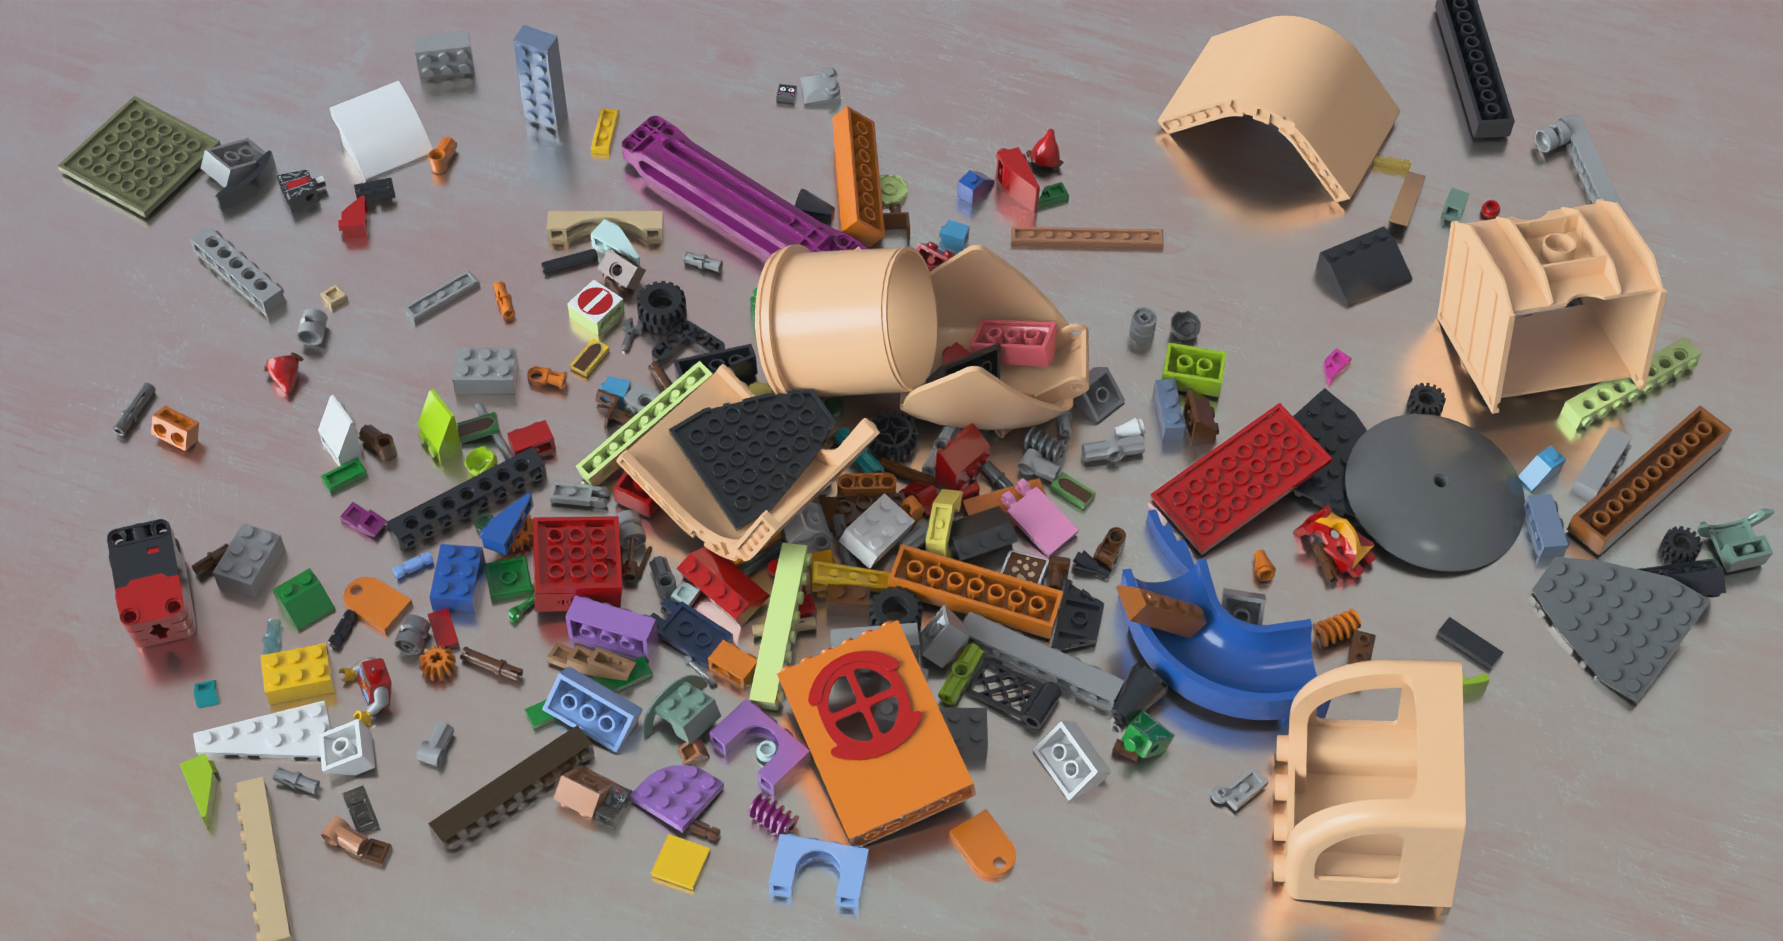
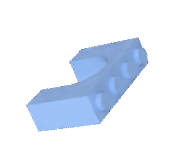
(796, 851)

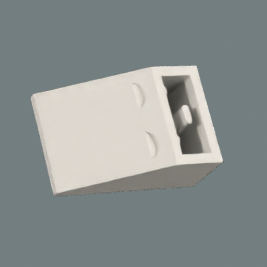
(339, 433)

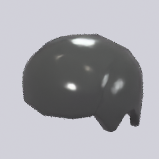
(1185, 325)

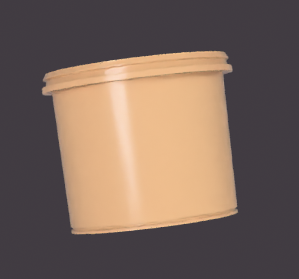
(846, 321)

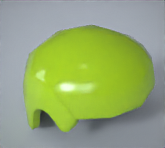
(480, 460)

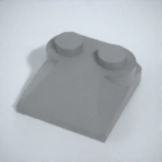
(821, 88)

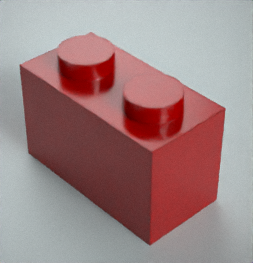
(535, 435)

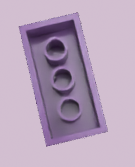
(612, 628)

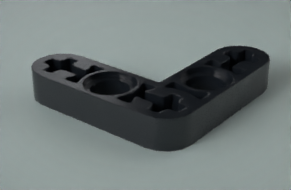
(687, 337)

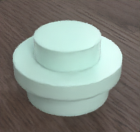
(766, 750)

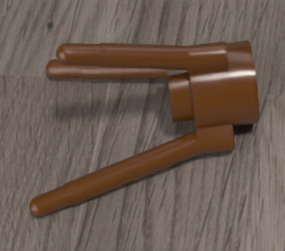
(630, 569)

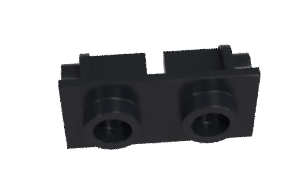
(375, 189)

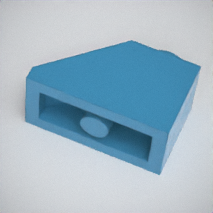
(1542, 469)

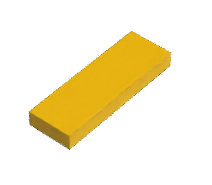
(605, 131)

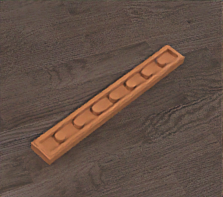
(1087, 237)

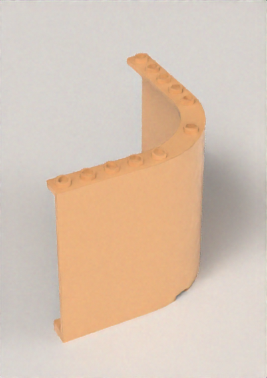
(1300, 81)
(676, 487)

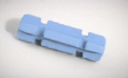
(412, 565)

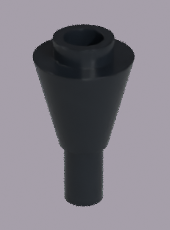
(1088, 563)

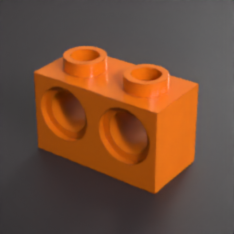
(175, 428)

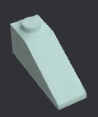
(610, 236)

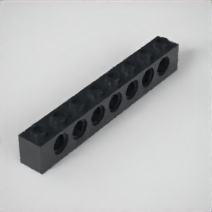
(499, 482)

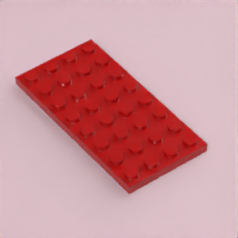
(1241, 478)

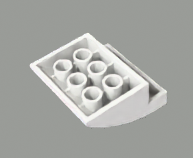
(381, 131)

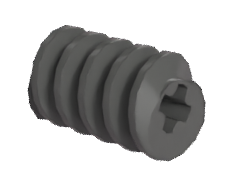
(1045, 446)

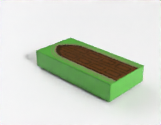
(1073, 490)

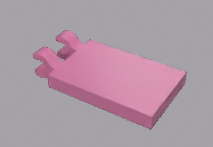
(1039, 518)

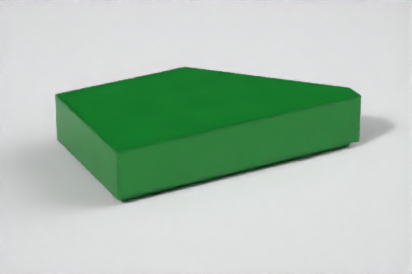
(1053, 194)

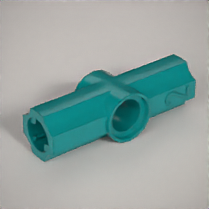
(866, 461)

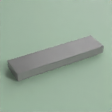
(441, 296)

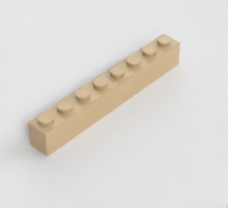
(263, 860)

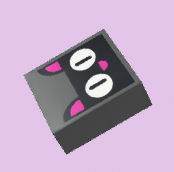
(786, 93)

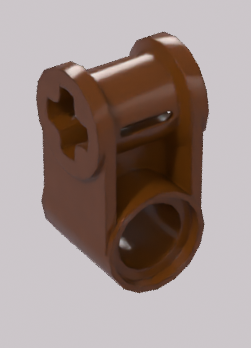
(1110, 550)

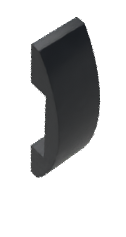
(231, 196)

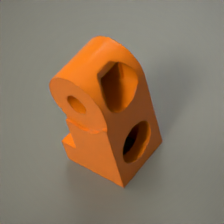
(913, 509)

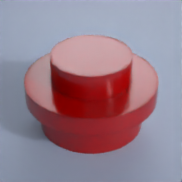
(1491, 209)

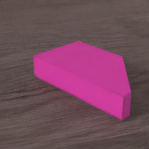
(1335, 364)

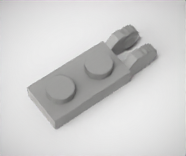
(578, 494)

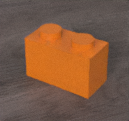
(733, 664)

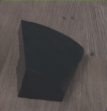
(815, 206)

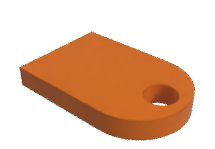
(377, 604)
(983, 844)

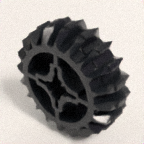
(896, 437)

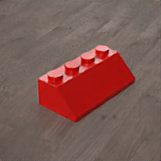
(723, 584)

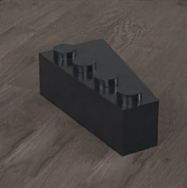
(739, 359)

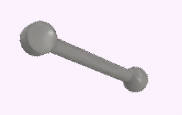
(688, 661)

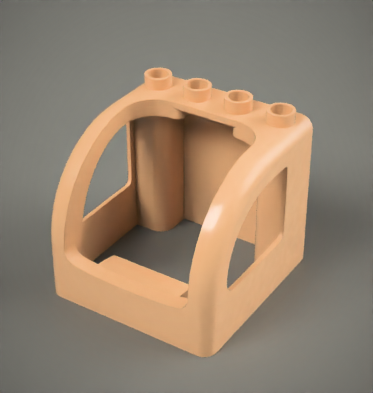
(1375, 801)

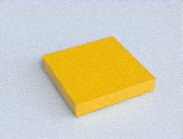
(680, 862)

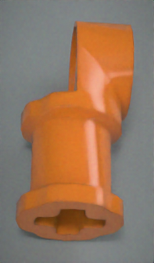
(548, 377)

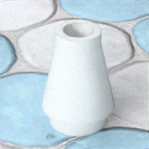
(1130, 428)

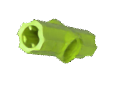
(955, 683)

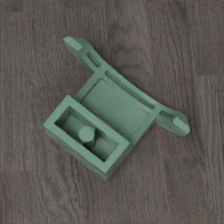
(1738, 543)
(684, 707)

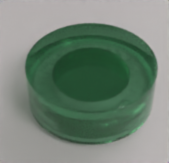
(834, 406)
(482, 521)

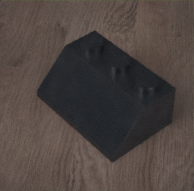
(981, 534)

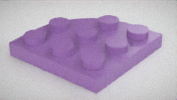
(677, 794)

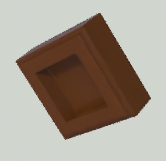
(376, 852)

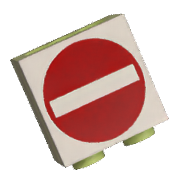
(596, 307)

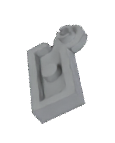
(1240, 790)

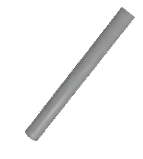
(497, 436)

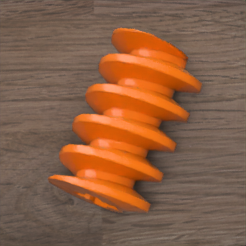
(1337, 627)

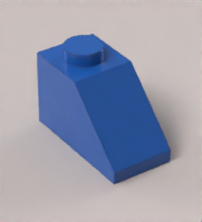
(973, 186)

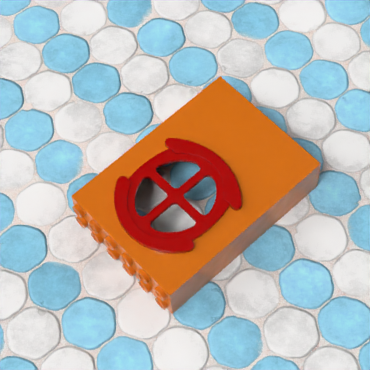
(895, 774)

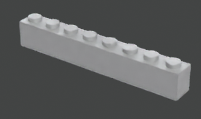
(1043, 661)

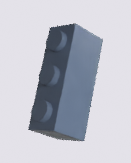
(1168, 410)
(1546, 526)

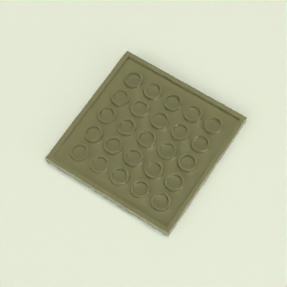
(138, 156)

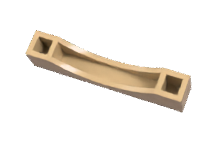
(568, 224)

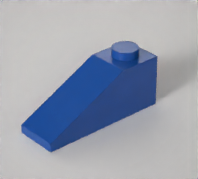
(505, 526)

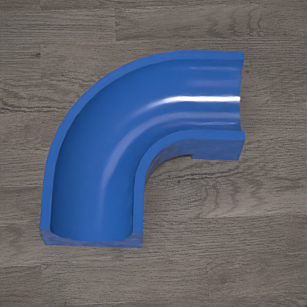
(1228, 662)

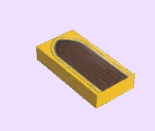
(589, 357)

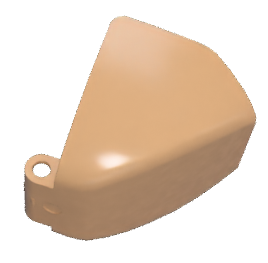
(985, 286)

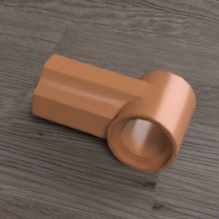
(340, 833)

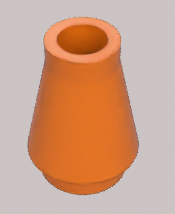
(1263, 566)

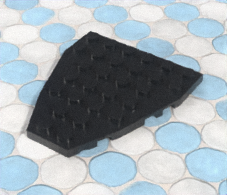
(1336, 431)
(754, 449)

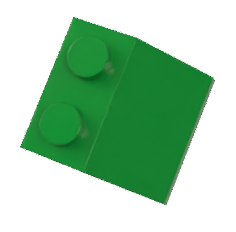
(303, 599)

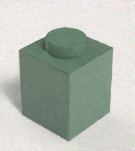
(1455, 204)

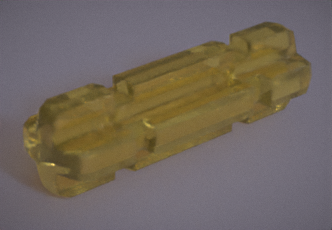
(1392, 163)

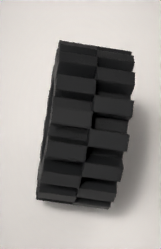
(1428, 392)
(1685, 537)

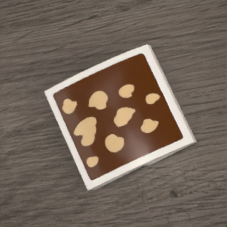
(1025, 567)

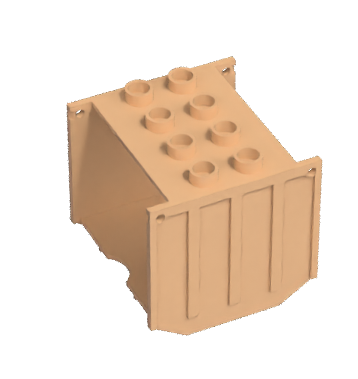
(1544, 264)

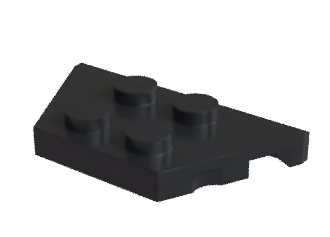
(1077, 619)

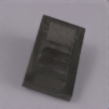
(356, 793)

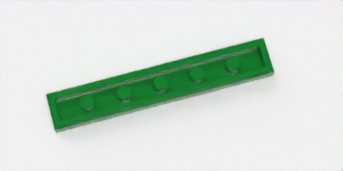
(641, 672)

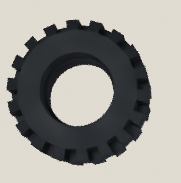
(661, 295)
(898, 601)

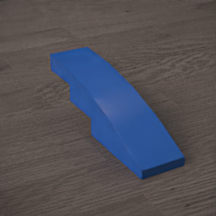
(1174, 551)

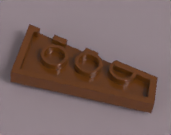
(852, 506)

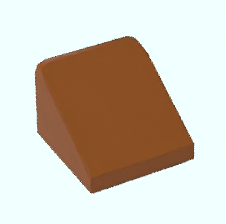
(693, 752)

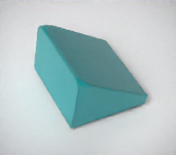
(206, 693)

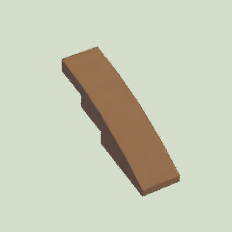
(1407, 198)
(593, 663)

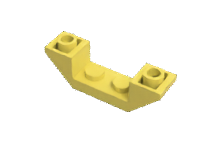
(941, 521)

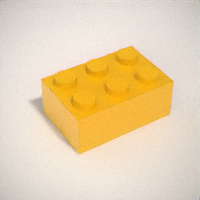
(297, 674)

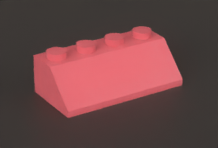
(1021, 341)

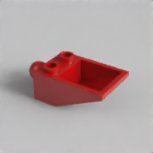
(1017, 178)

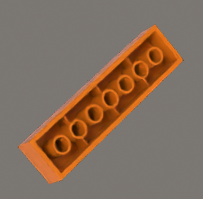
(858, 177)
(977, 590)

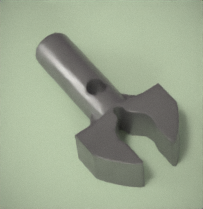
(638, 329)

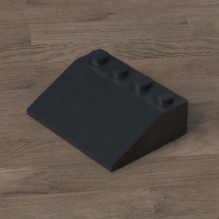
(1364, 266)

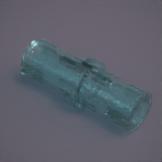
(271, 639)

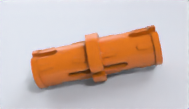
(504, 299)

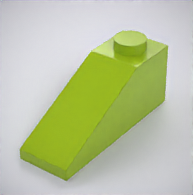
(202, 784)

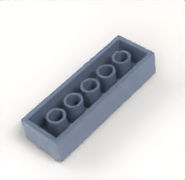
(540, 76)

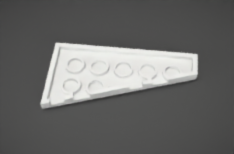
(274, 735)

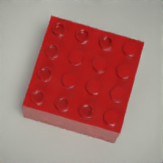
(576, 559)

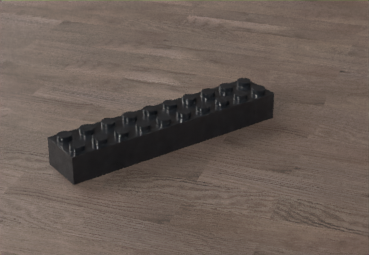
(1475, 68)

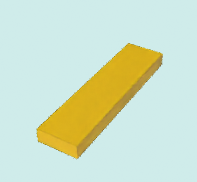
(847, 575)

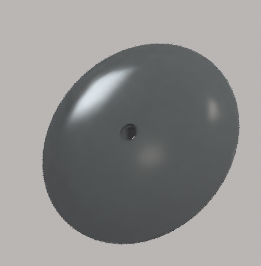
(1435, 492)

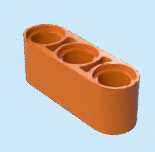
(856, 484)

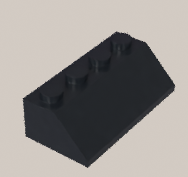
(986, 358)
(1701, 576)

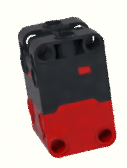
(151, 583)

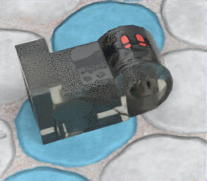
(613, 806)

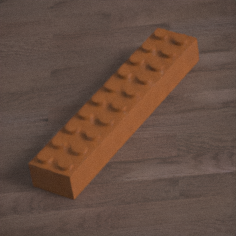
(1649, 480)

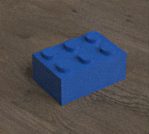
(457, 578)

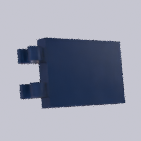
(690, 631)

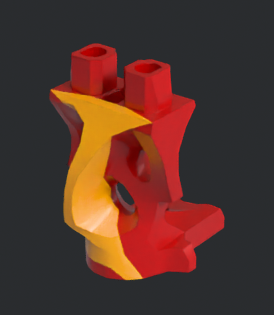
(1350, 542)

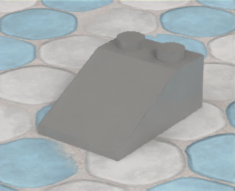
(231, 161)

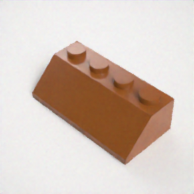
(1161, 611)

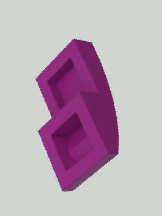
(363, 520)

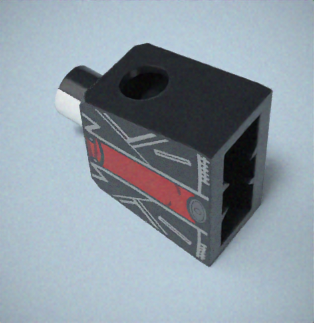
(300, 188)

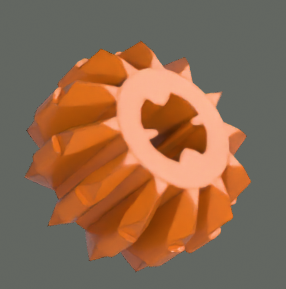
(437, 662)

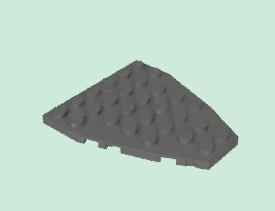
(1618, 618)

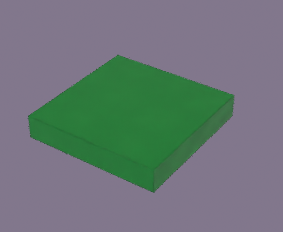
(508, 578)

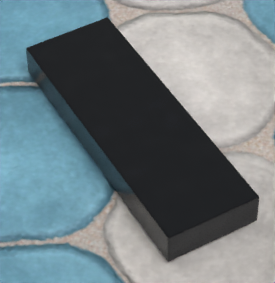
(1470, 643)

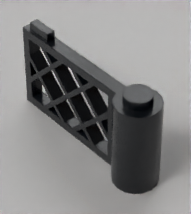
(1039, 702)

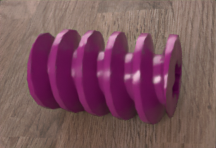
(772, 817)

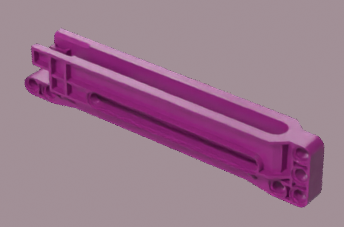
(723, 193)

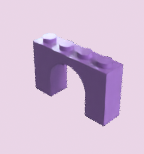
(749, 721)

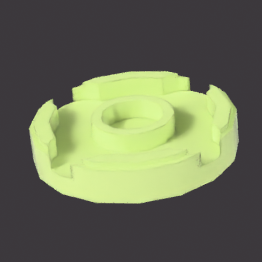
(893, 189)

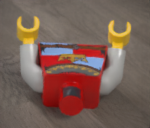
(374, 684)

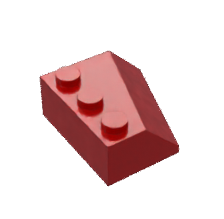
(961, 459)

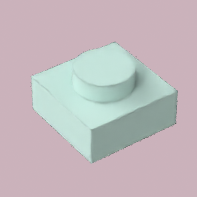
(685, 593)

